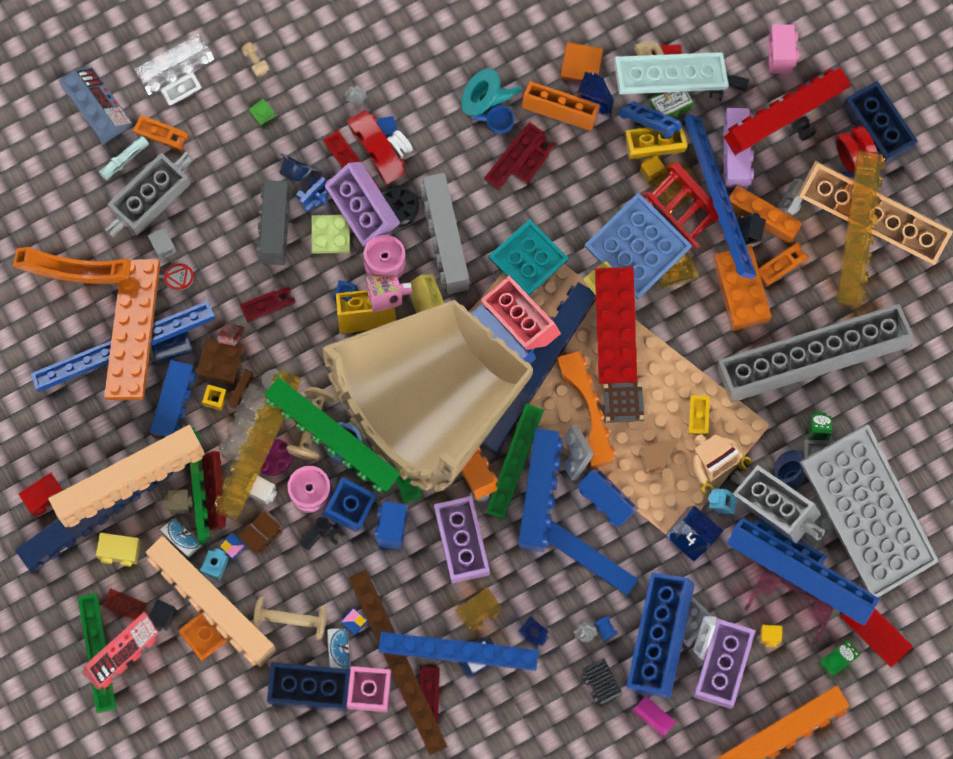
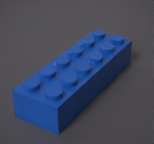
(539, 490)
(660, 635)

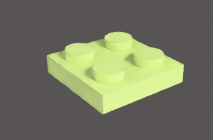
(330, 234)

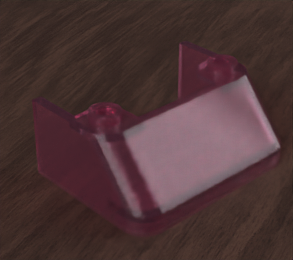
(769, 583)

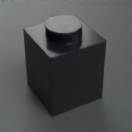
(162, 615)

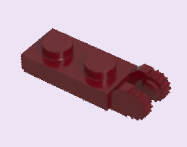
(533, 161)
(266, 304)

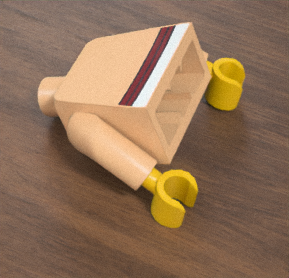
(716, 457)

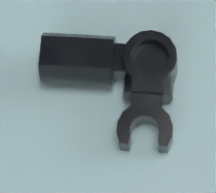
(734, 82)
(322, 526)

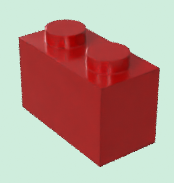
(37, 495)

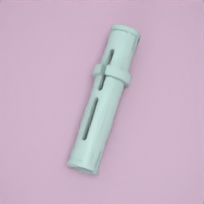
(118, 162)

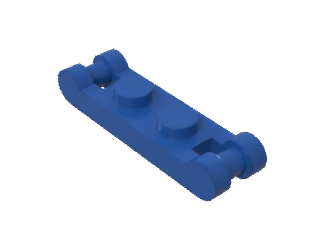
(650, 118)

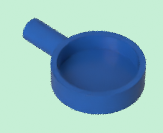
(499, 119)

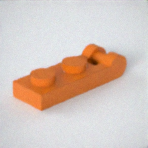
(160, 133)
(782, 264)

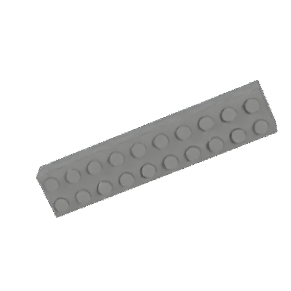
(815, 353)

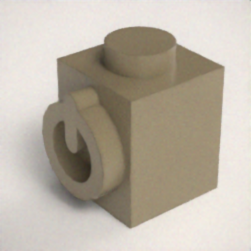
(178, 502)

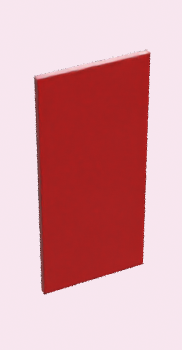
(881, 637)

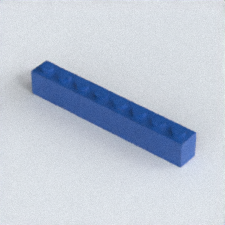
(803, 571)

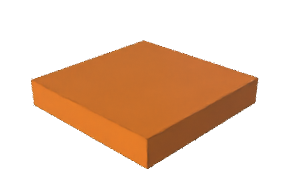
(579, 60)
(202, 636)

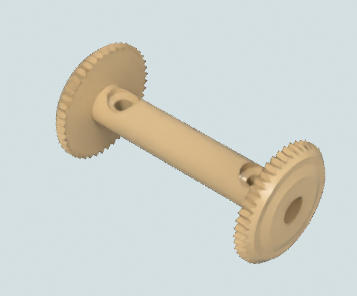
(305, 452)
(262, 614)

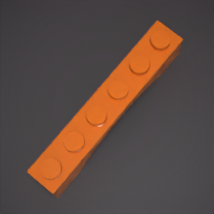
(573, 372)

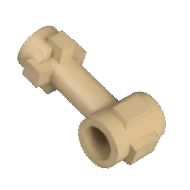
(259, 67)

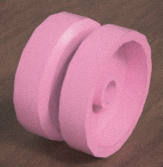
(384, 256)
(312, 500)

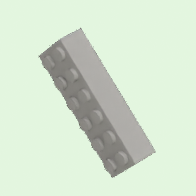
(445, 232)

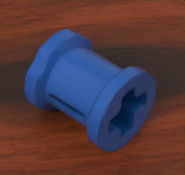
(605, 628)

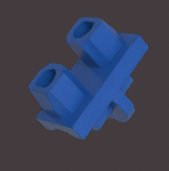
(315, 195)

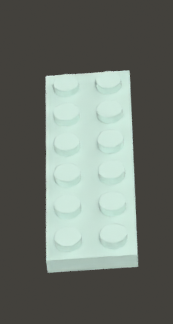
(670, 73)

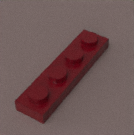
(513, 155)
(213, 487)

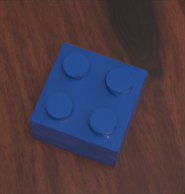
(349, 504)
(392, 525)

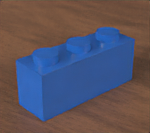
(607, 497)

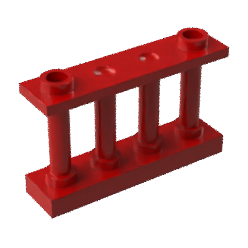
(688, 187)

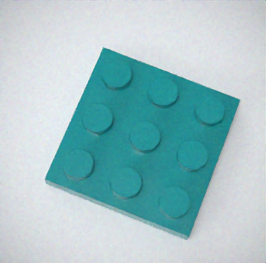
(528, 257)

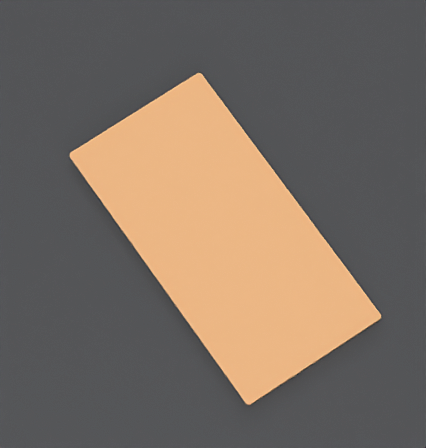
(666, 388)

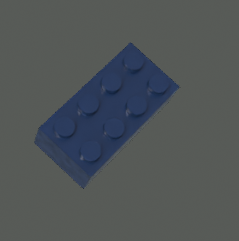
(882, 120)
(308, 687)

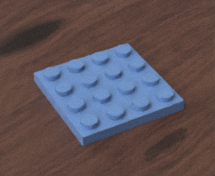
(641, 240)

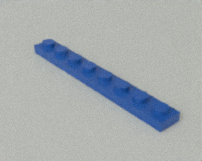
(458, 651)

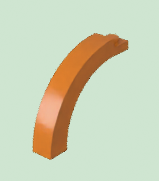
(71, 269)

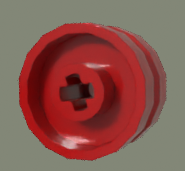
(848, 146)

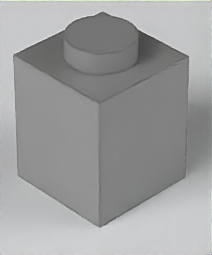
(162, 243)

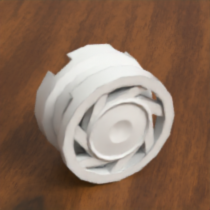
(400, 144)

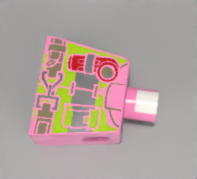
(386, 292)

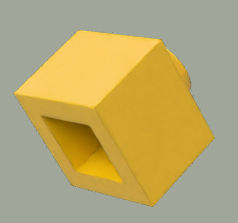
(651, 168)
(210, 393)
(771, 635)

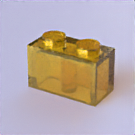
(478, 610)

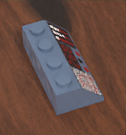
(95, 103)

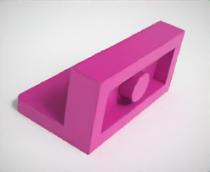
(654, 716)

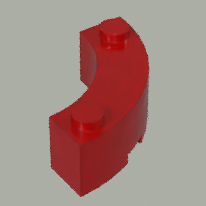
(370, 137)

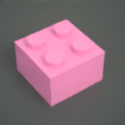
(782, 49)
(369, 689)

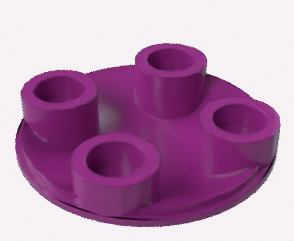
(278, 459)

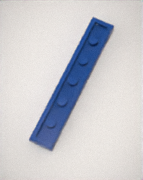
(591, 559)

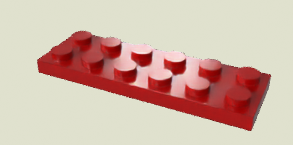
(616, 325)

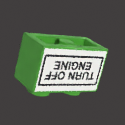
(679, 104)

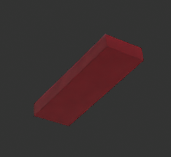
(430, 686)

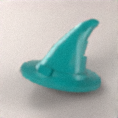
(485, 92)

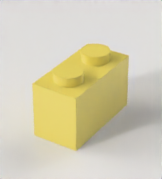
(118, 549)

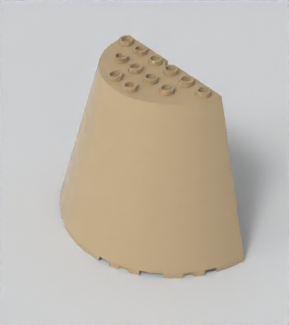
(427, 389)

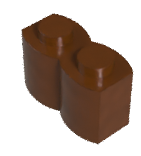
(261, 532)

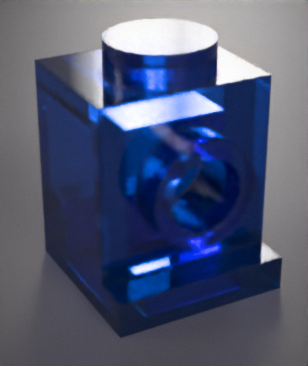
(525, 633)

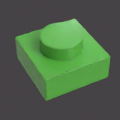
(261, 112)

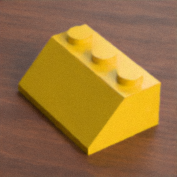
(649, 142)
(358, 314)

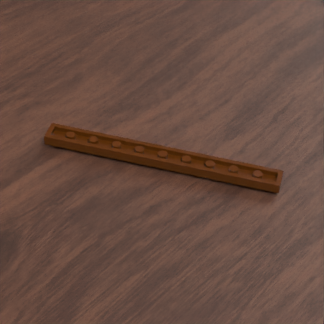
(399, 665)

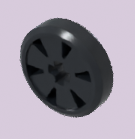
(408, 200)

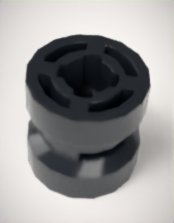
(804, 128)

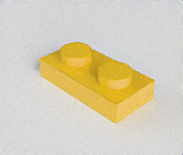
(699, 415)

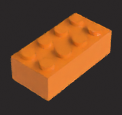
(742, 296)

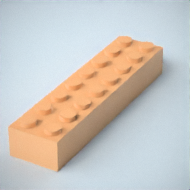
(894, 220)
(127, 476)
(207, 598)

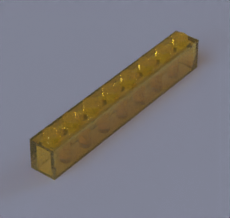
(859, 228)
(252, 455)

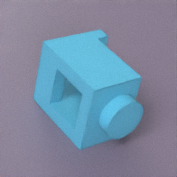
(717, 501)
(214, 571)

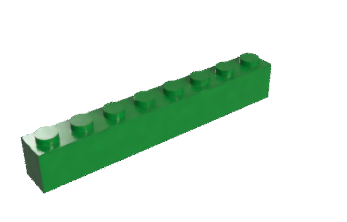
(332, 435)

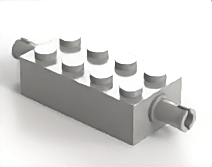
(148, 194)
(777, 504)

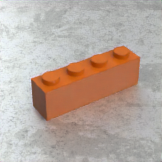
(560, 106)
(777, 222)
(478, 476)

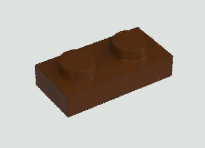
(242, 381)

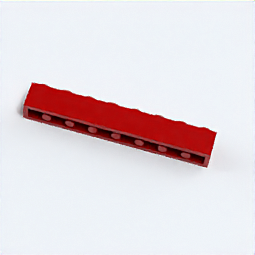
(785, 112)

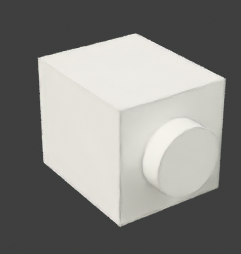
(263, 491)

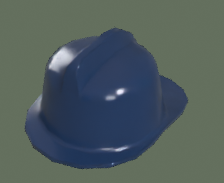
(294, 169)
(789, 469)

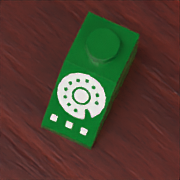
(820, 426)
(838, 659)

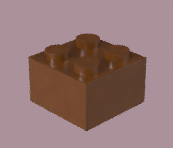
(220, 362)

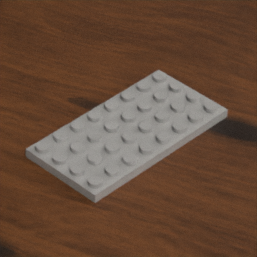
(869, 511)

